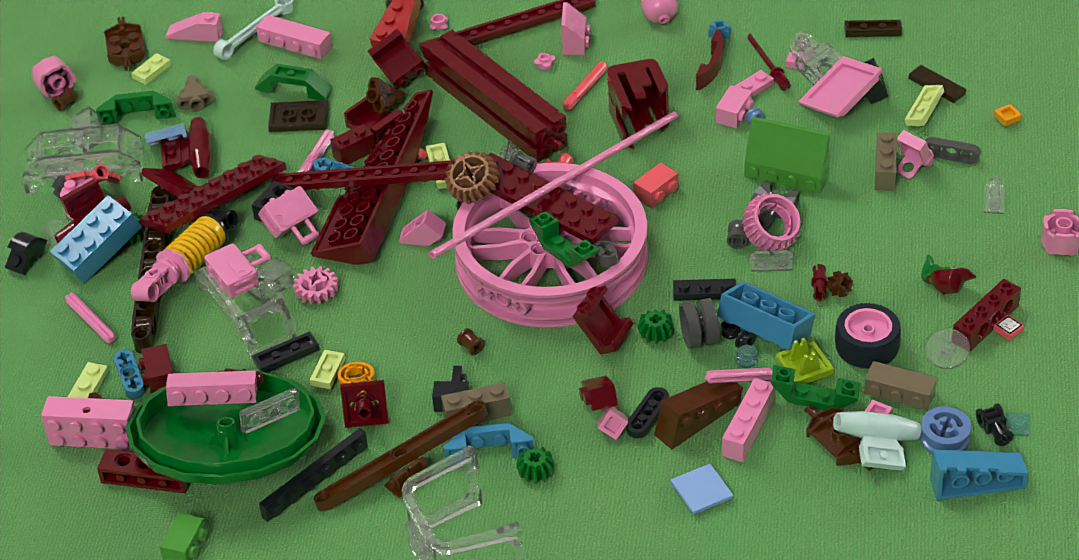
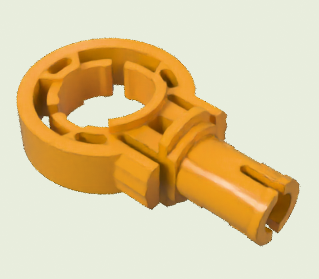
(353, 369)

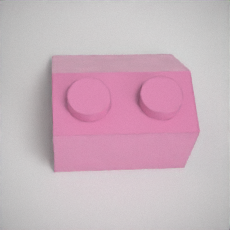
(574, 31)

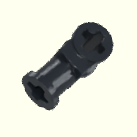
(994, 422)

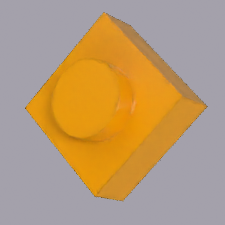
(1007, 115)

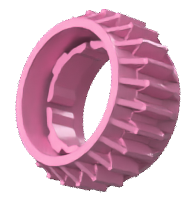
(784, 209)

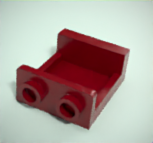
(397, 59)
(377, 123)
(601, 322)

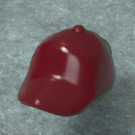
(944, 278)

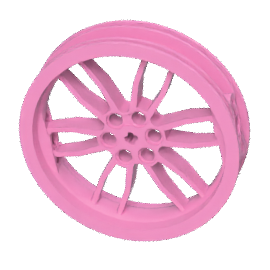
(550, 305)

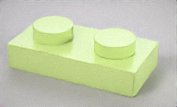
(151, 69)
(327, 369)

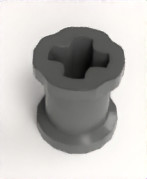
(523, 161)

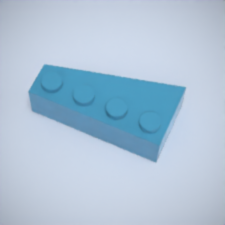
(975, 473)

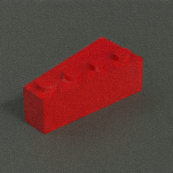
(400, 16)

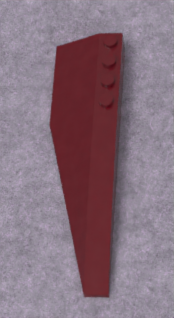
(364, 212)

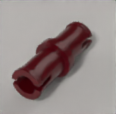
(819, 282)

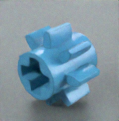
(722, 26)

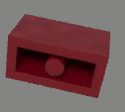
(352, 145)
(157, 366)
(598, 393)

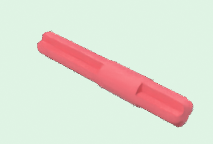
(584, 86)

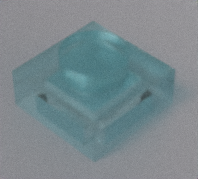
(1018, 423)

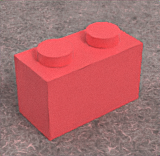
(656, 185)

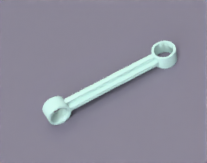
(225, 49)

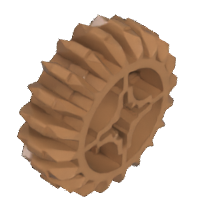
(484, 176)

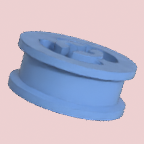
(934, 427)

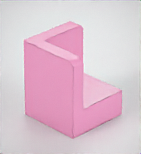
(612, 422)

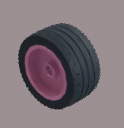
(867, 335)

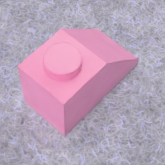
(423, 230)

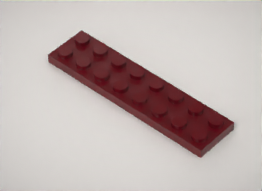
(212, 193)
(574, 213)

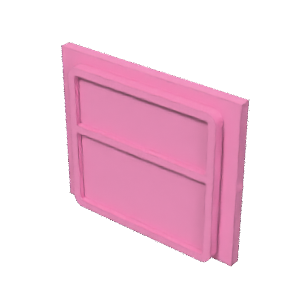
(841, 87)

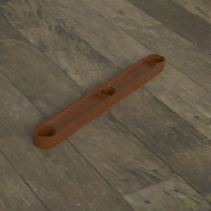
(392, 460)

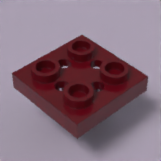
(365, 412)

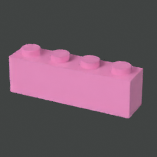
(294, 36)
(211, 388)
(748, 420)

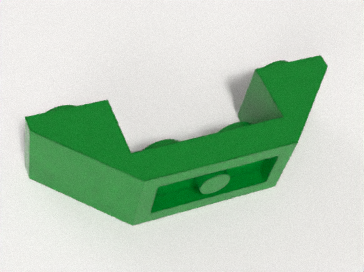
(316, 86)
(135, 102)
(547, 232)
(819, 397)

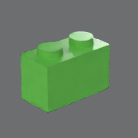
(183, 538)

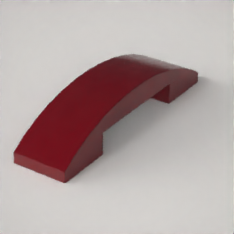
(708, 73)

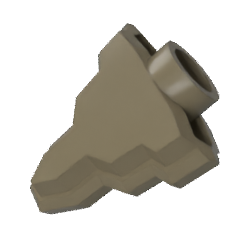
(194, 95)

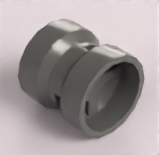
(736, 235)

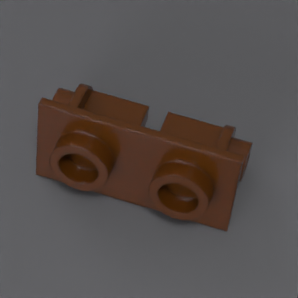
(397, 481)

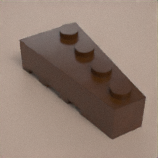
(693, 410)

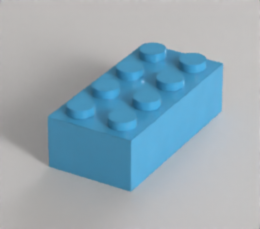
(96, 239)
(765, 315)

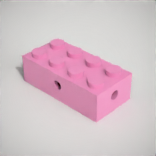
(87, 422)

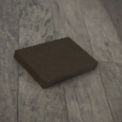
(298, 116)

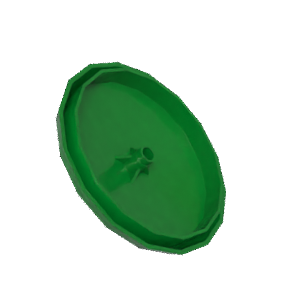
(208, 441)

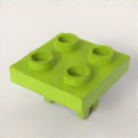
(807, 360)

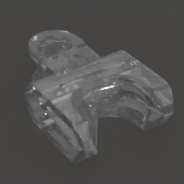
(812, 56)

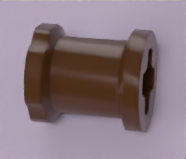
(64, 99)
(470, 341)

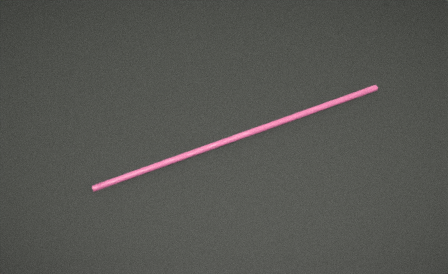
(551, 186)

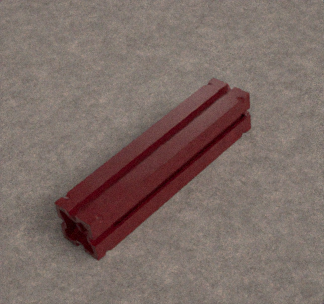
(495, 95)

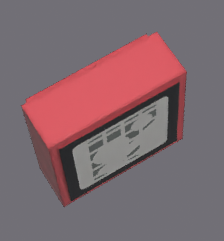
(1008, 327)

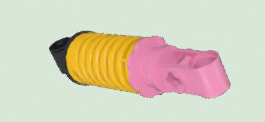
(185, 254)

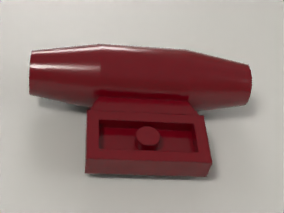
(195, 149)
(81, 202)

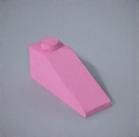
(200, 27)

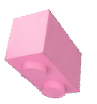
(734, 106)

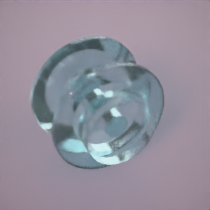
(746, 356)

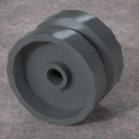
(699, 323)

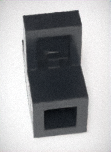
(22, 248)
(458, 384)

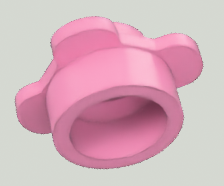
(438, 22)
(544, 61)

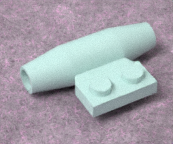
(879, 436)

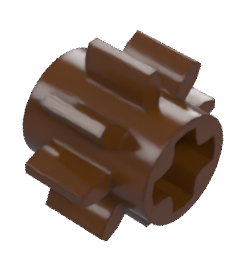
(839, 284)

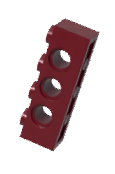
(988, 311)
(128, 470)

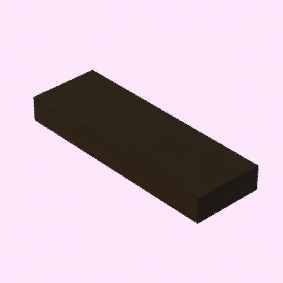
(872, 28)
(925, 76)

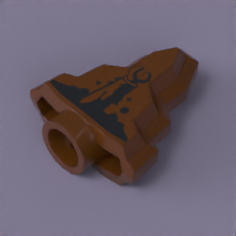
(383, 95)

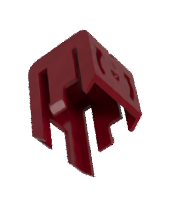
(633, 89)

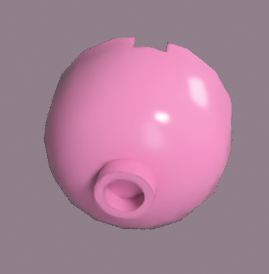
(659, 10)

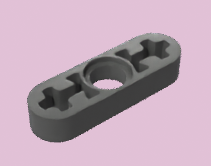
(965, 157)

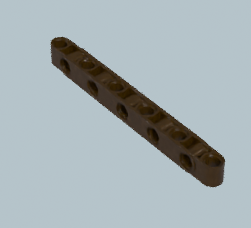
(146, 313)

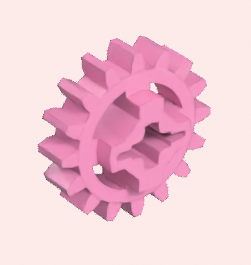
(315, 285)

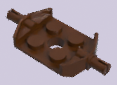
(124, 36)
(841, 446)

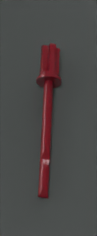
(776, 72)

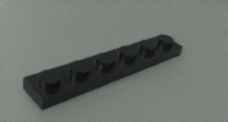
(313, 475)

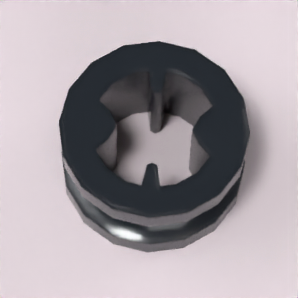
(729, 334)
(744, 339)

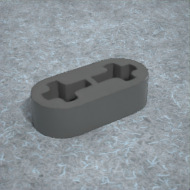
(607, 253)

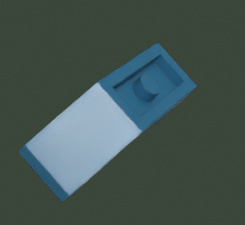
(491, 436)

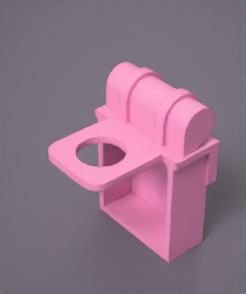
(915, 152)

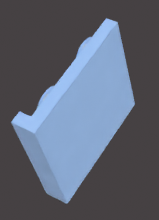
(170, 132)
(701, 489)

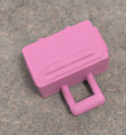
(288, 213)
(233, 270)

